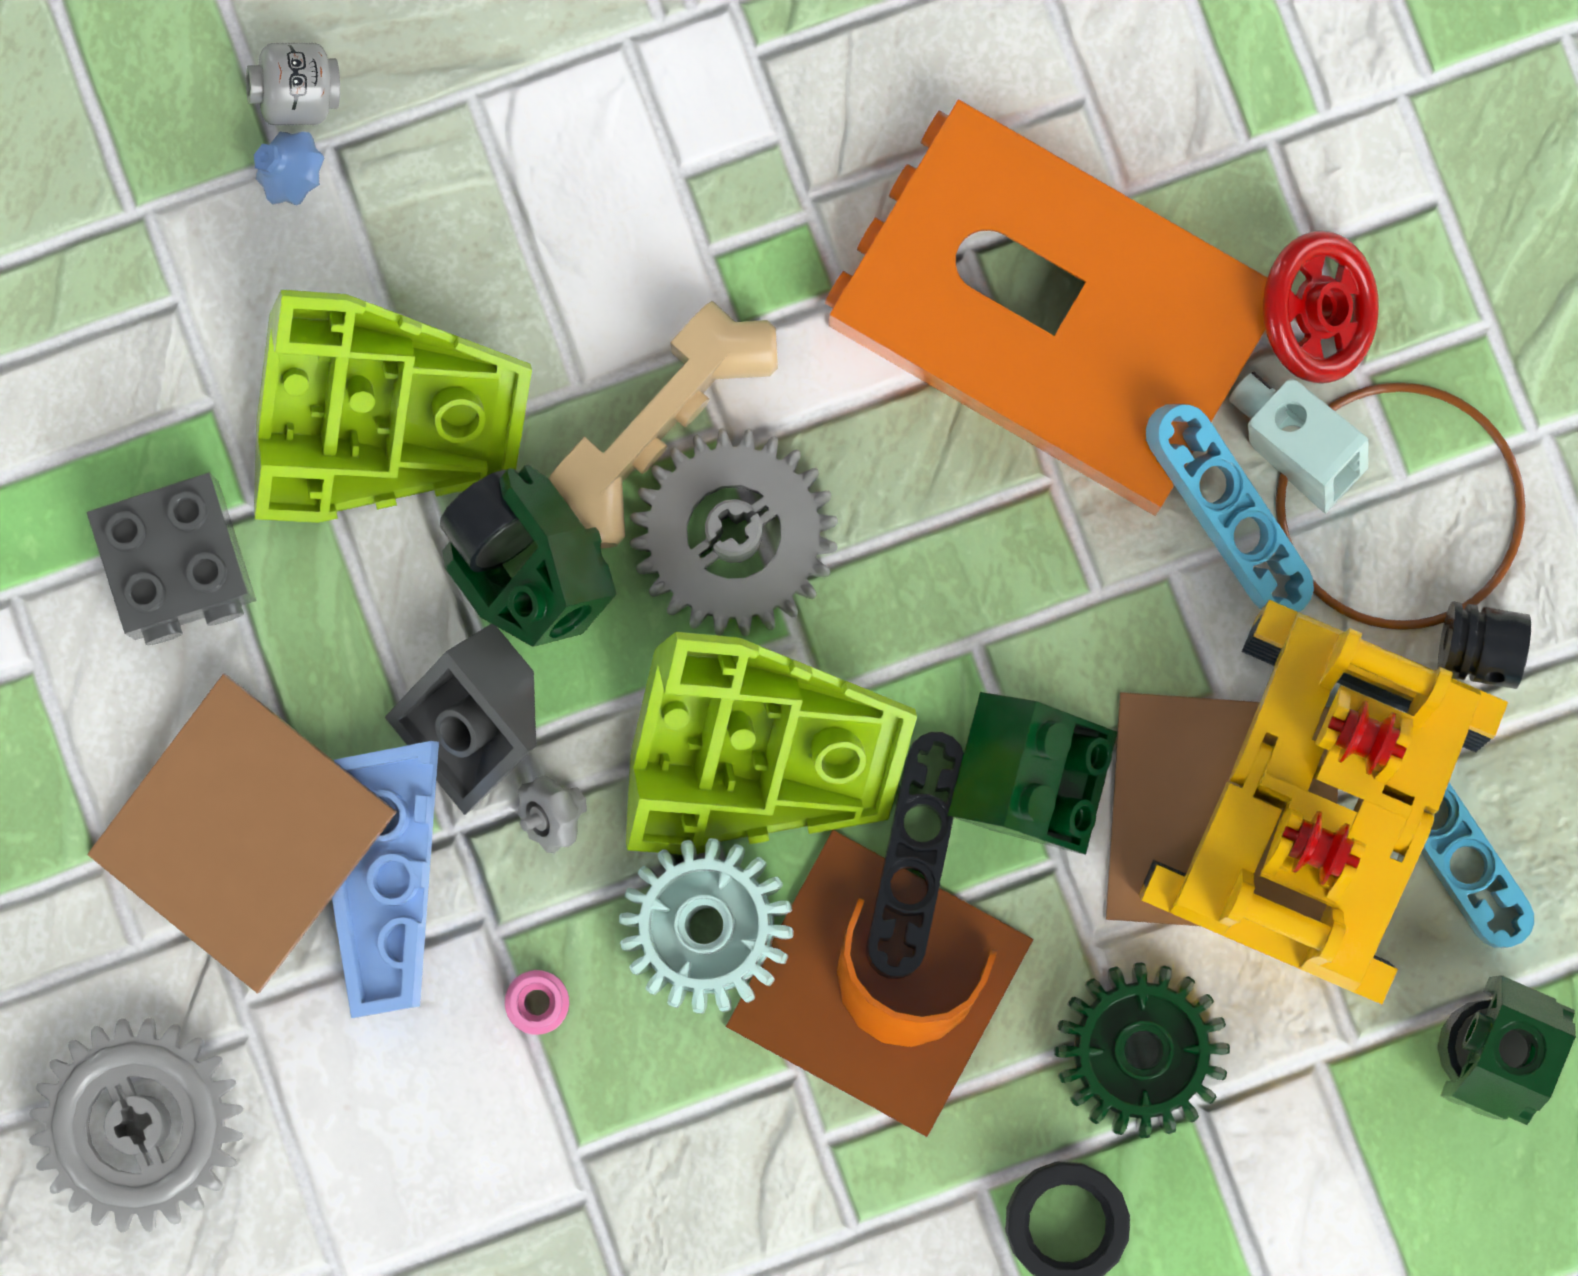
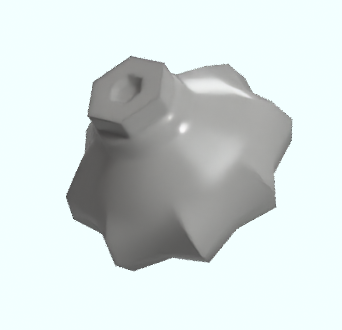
(550, 812)

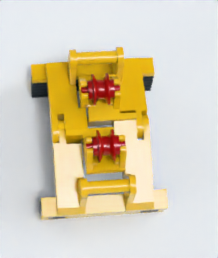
(1322, 849)

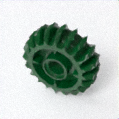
(1180, 1060)

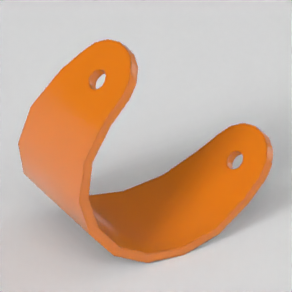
(885, 1023)

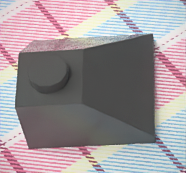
(478, 710)

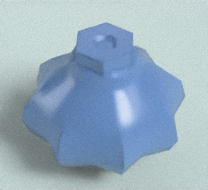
(288, 167)

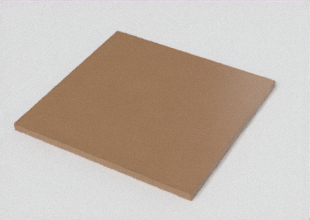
(1166, 787)
(241, 833)

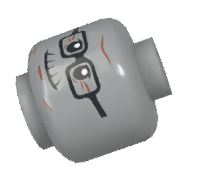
(294, 84)

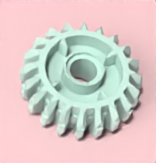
(667, 918)

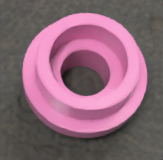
(516, 998)

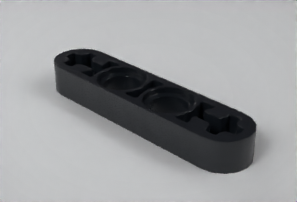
(911, 854)

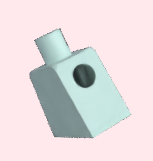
(1317, 458)

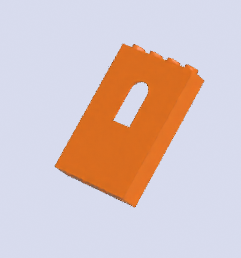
(1148, 330)

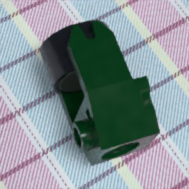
(561, 582)
(1506, 1050)

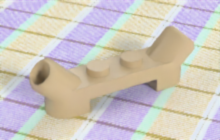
(710, 349)

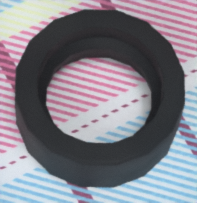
(1067, 1173)

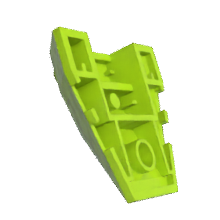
(376, 409)
(756, 747)

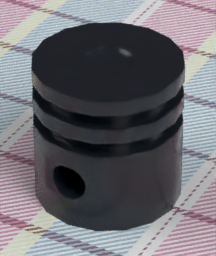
(1485, 644)

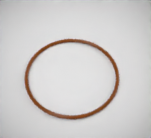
(1519, 495)

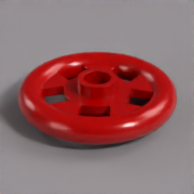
(1321, 307)

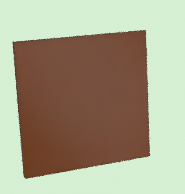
(803, 1007)

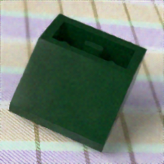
(1032, 772)

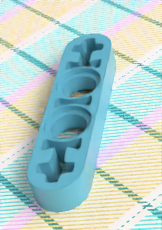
(1237, 503)
(1463, 831)

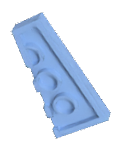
(385, 897)

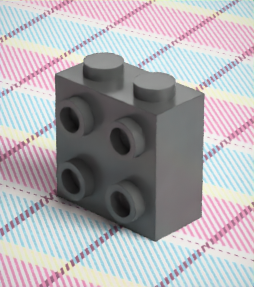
(172, 559)

